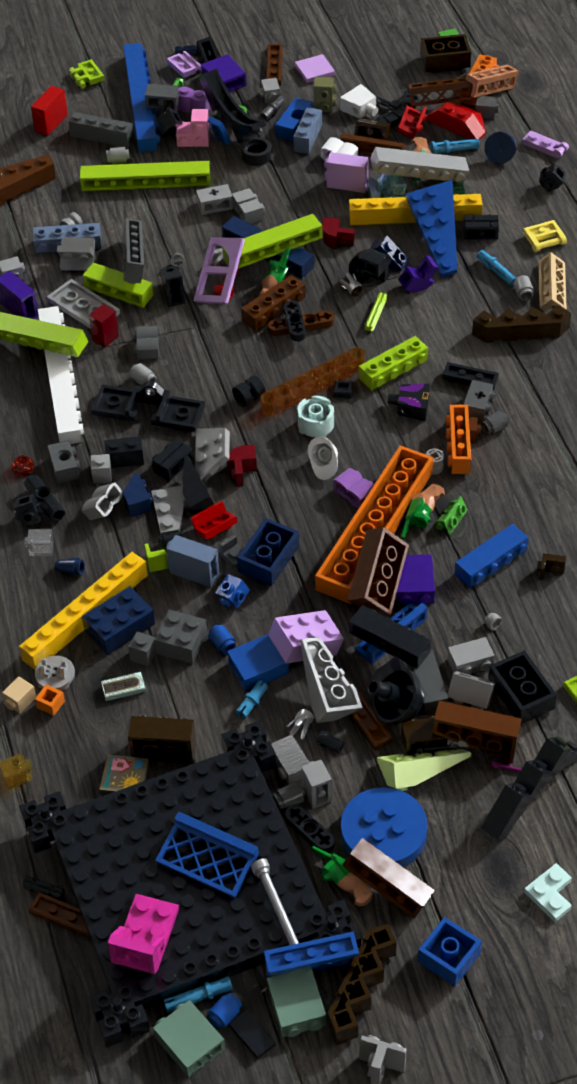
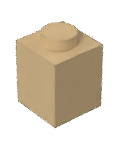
(19, 695)

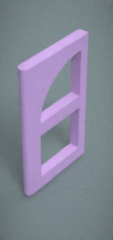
(234, 249)

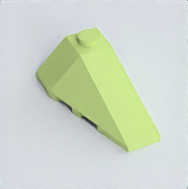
(409, 771)

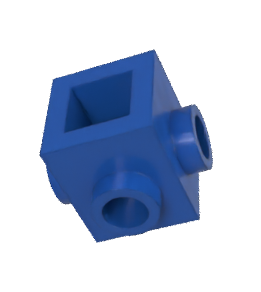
(232, 591)

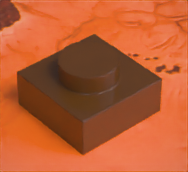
(474, 429)

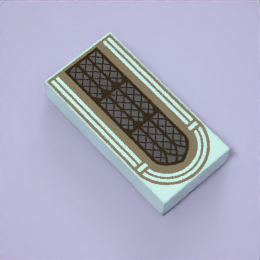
(123, 686)

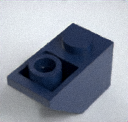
(388, 247)
(136, 497)

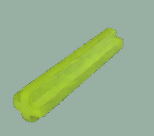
(375, 312)

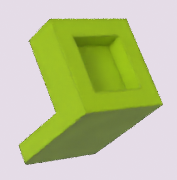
(156, 560)

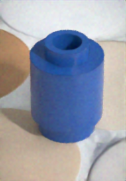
(221, 638)
(224, 1010)

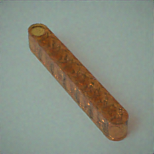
(312, 381)

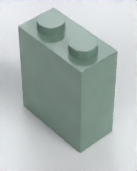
(296, 1002)
(188, 1038)

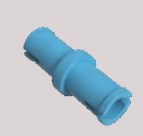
(251, 699)

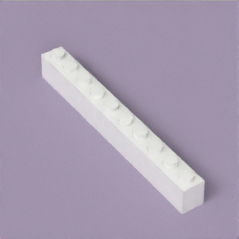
(61, 386)

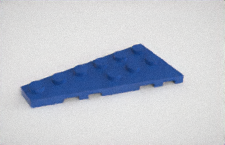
(435, 218)

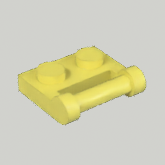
(542, 232)

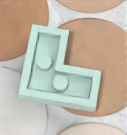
(545, 892)

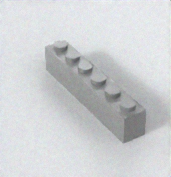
(419, 164)

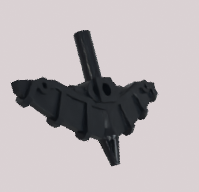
(396, 107)

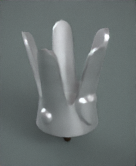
(354, 288)
(303, 717)

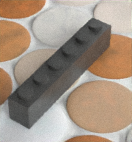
(133, 251)

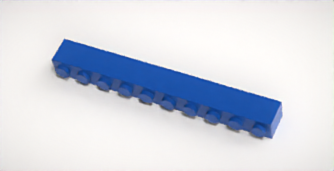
(138, 79)

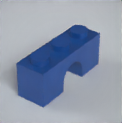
(291, 118)

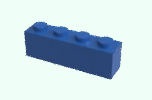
(491, 555)

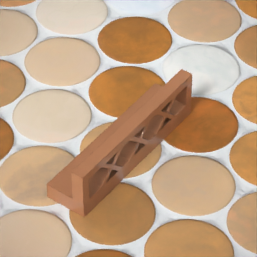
(493, 76)

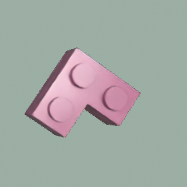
(195, 132)

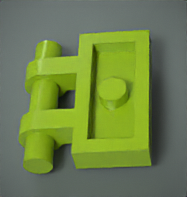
(90, 74)

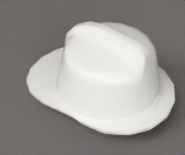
(323, 457)

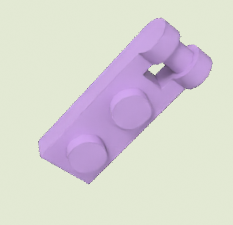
(545, 144)

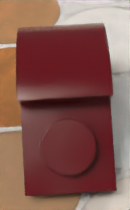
(334, 235)
(241, 460)

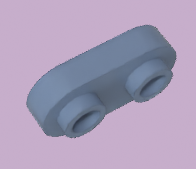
(372, 188)

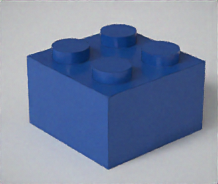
(449, 951)

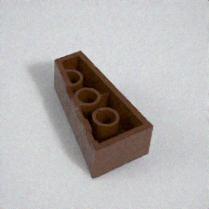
(24, 176)
(478, 729)

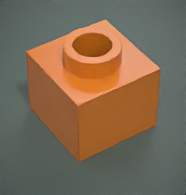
(49, 700)

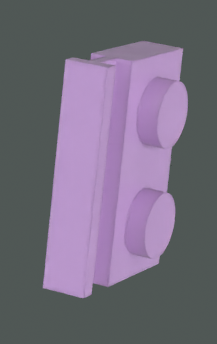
(184, 64)

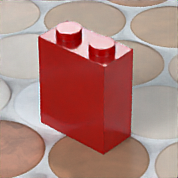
(49, 110)

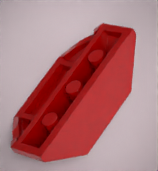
(458, 120)

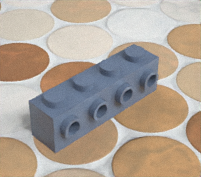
(48, 237)

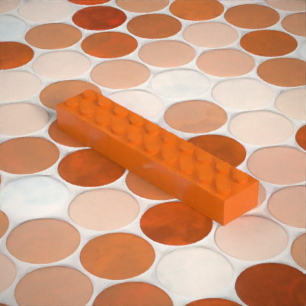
(383, 507)

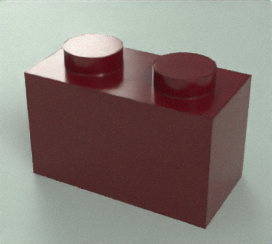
(104, 325)

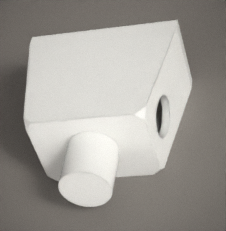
(359, 102)

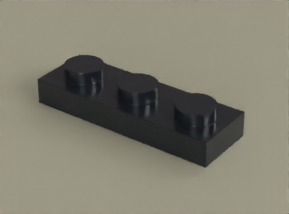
(466, 374)

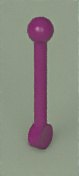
(494, 764)

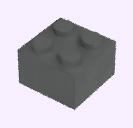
(180, 636)

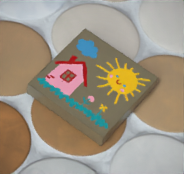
(122, 772)

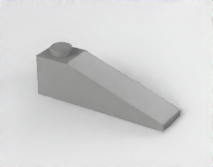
(328, 689)

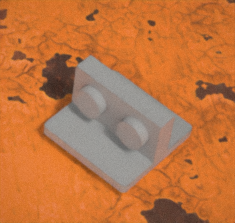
(76, 253)
(381, 1056)

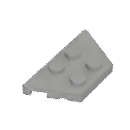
(211, 450)

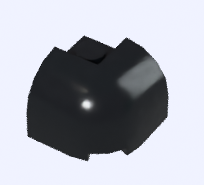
(369, 264)

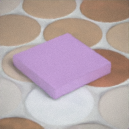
(314, 67)

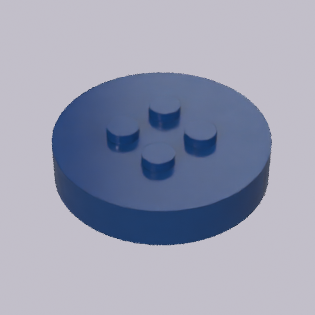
(387, 821)

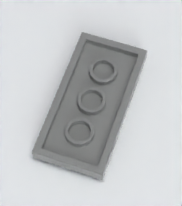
(78, 301)

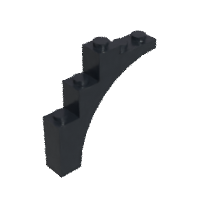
(232, 115)
(534, 775)

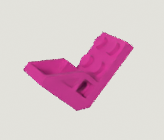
(144, 935)

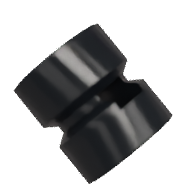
(248, 391)

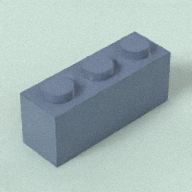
(307, 130)

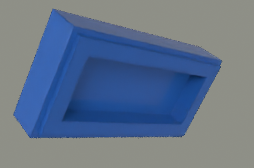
(219, 130)

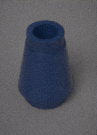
(70, 566)

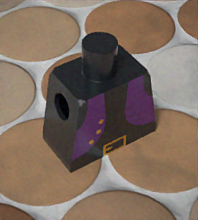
(172, 279)
(411, 400)

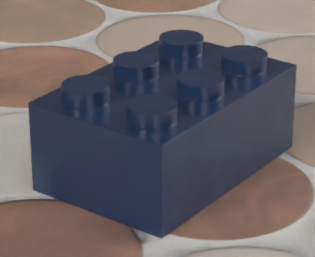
(268, 551)
(118, 620)

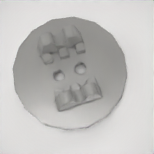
(62, 676)

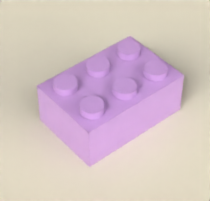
(289, 630)

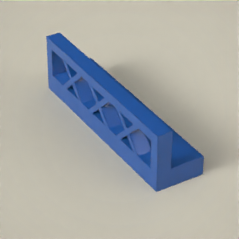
(412, 620)

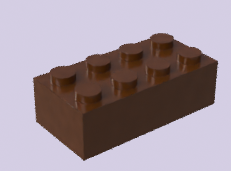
(378, 571)

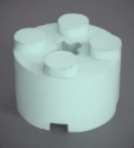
(315, 416)

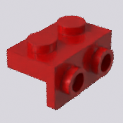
(411, 122)
(213, 521)

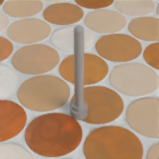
(261, 870)

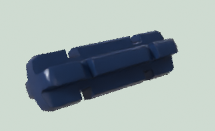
(190, 49)

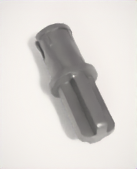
(272, 108)

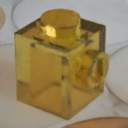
(16, 770)

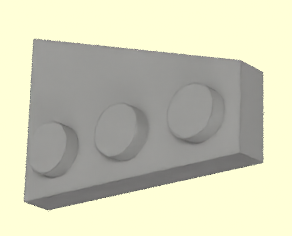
(169, 509)

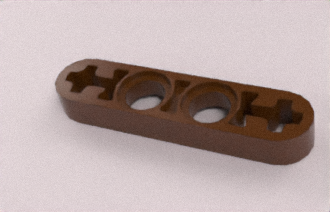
(322, 323)

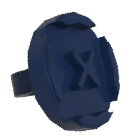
(500, 147)

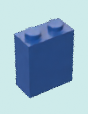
(256, 662)

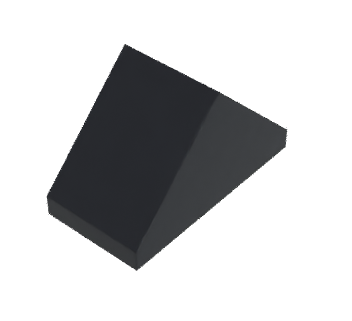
(206, 50)

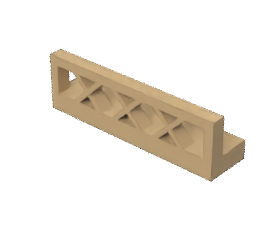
(549, 282)

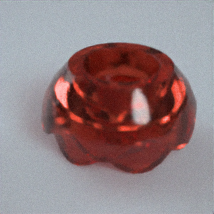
(23, 465)

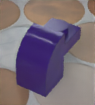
(420, 278)

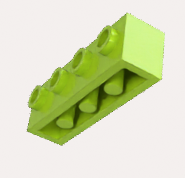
(112, 284)
(393, 363)

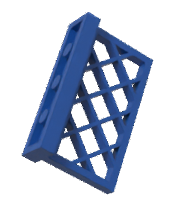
(220, 840)
(318, 954)

